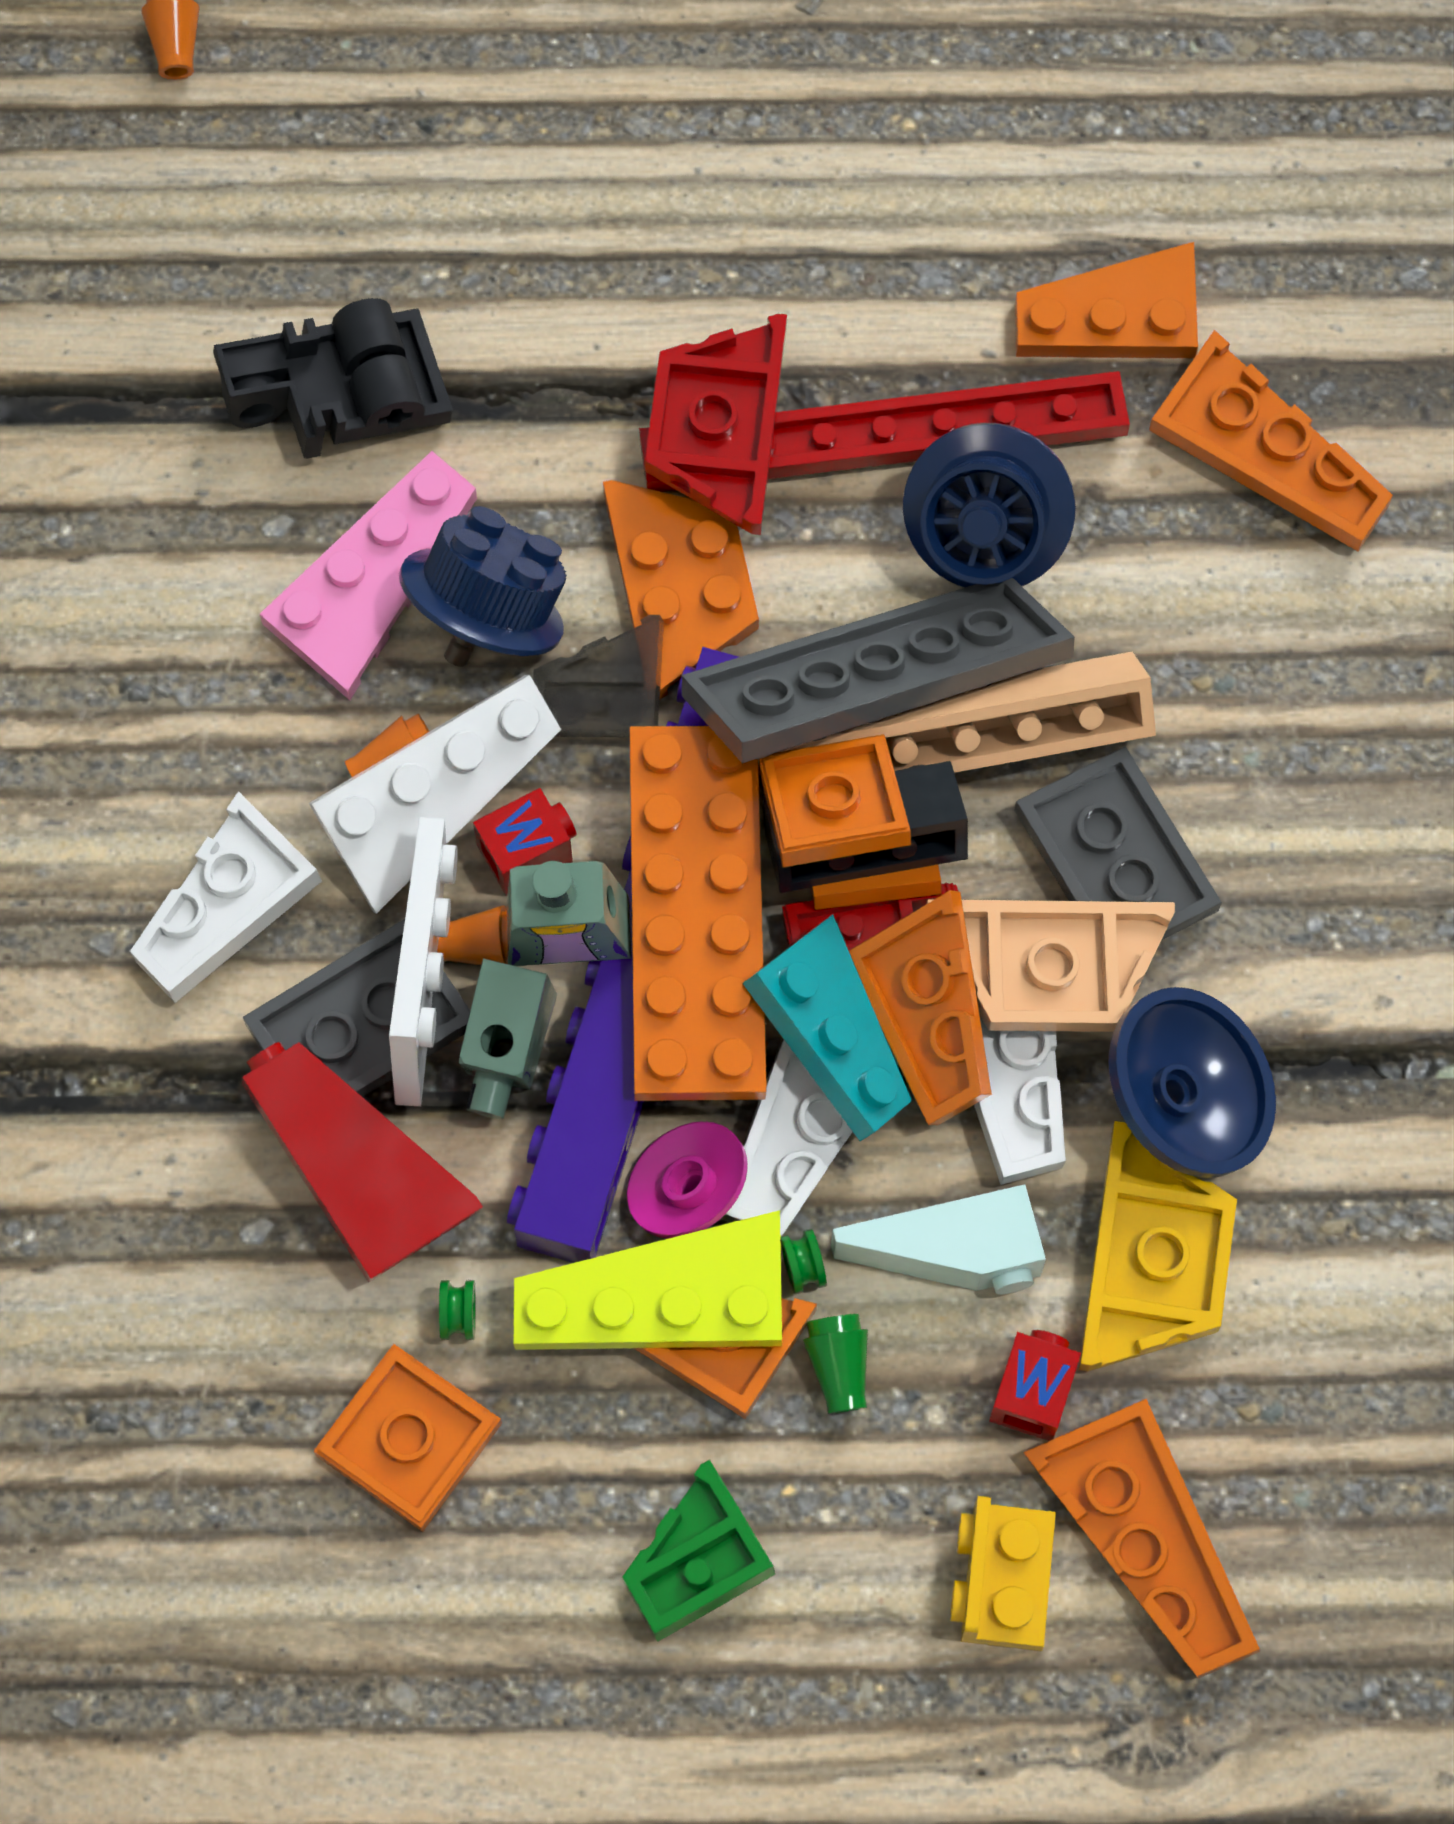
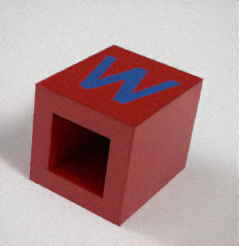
(524, 835)
(1035, 1384)

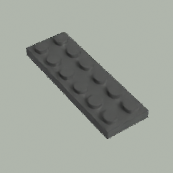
(875, 668)

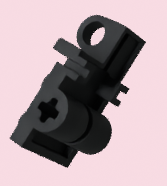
(351, 377)

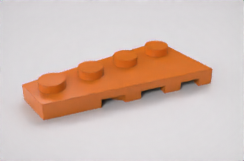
(1142, 1520)

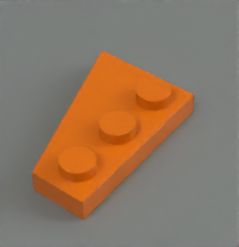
(1114, 311)
(928, 1006)

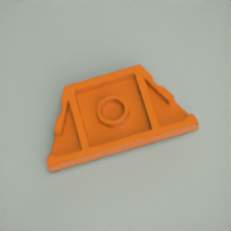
(685, 568)

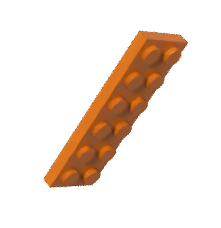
(695, 917)

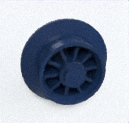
(989, 505)

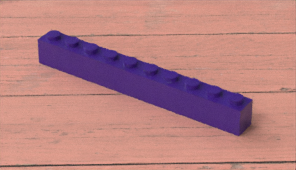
(593, 1100)

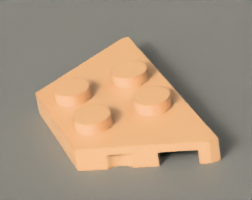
(1060, 960)

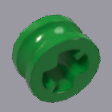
(803, 1261)
(457, 1310)

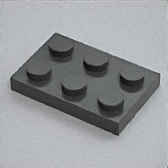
(1115, 841)
(347, 1013)

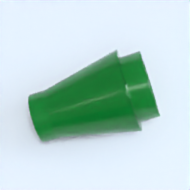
(839, 1360)

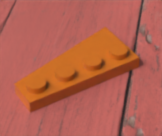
(1251, 435)

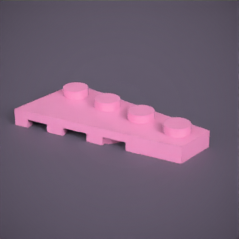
(352, 594)

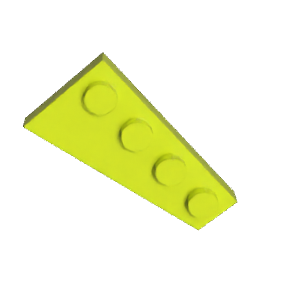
(666, 1294)

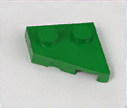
(697, 1559)

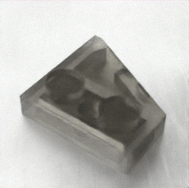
(606, 683)

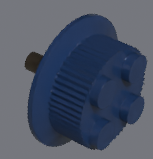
(488, 586)

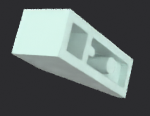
(959, 1243)

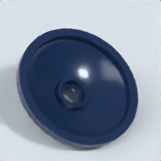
(1192, 1082)

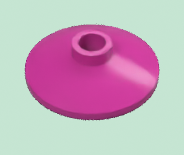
(687, 1179)

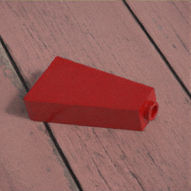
(358, 1165)

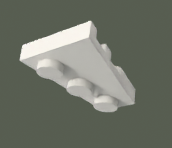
(229, 897)

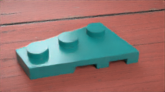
(831, 1027)

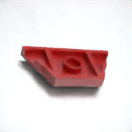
(718, 420)

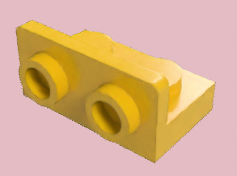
(1006, 1575)

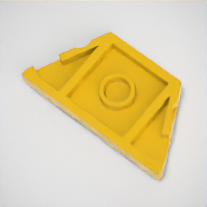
(1155, 1257)

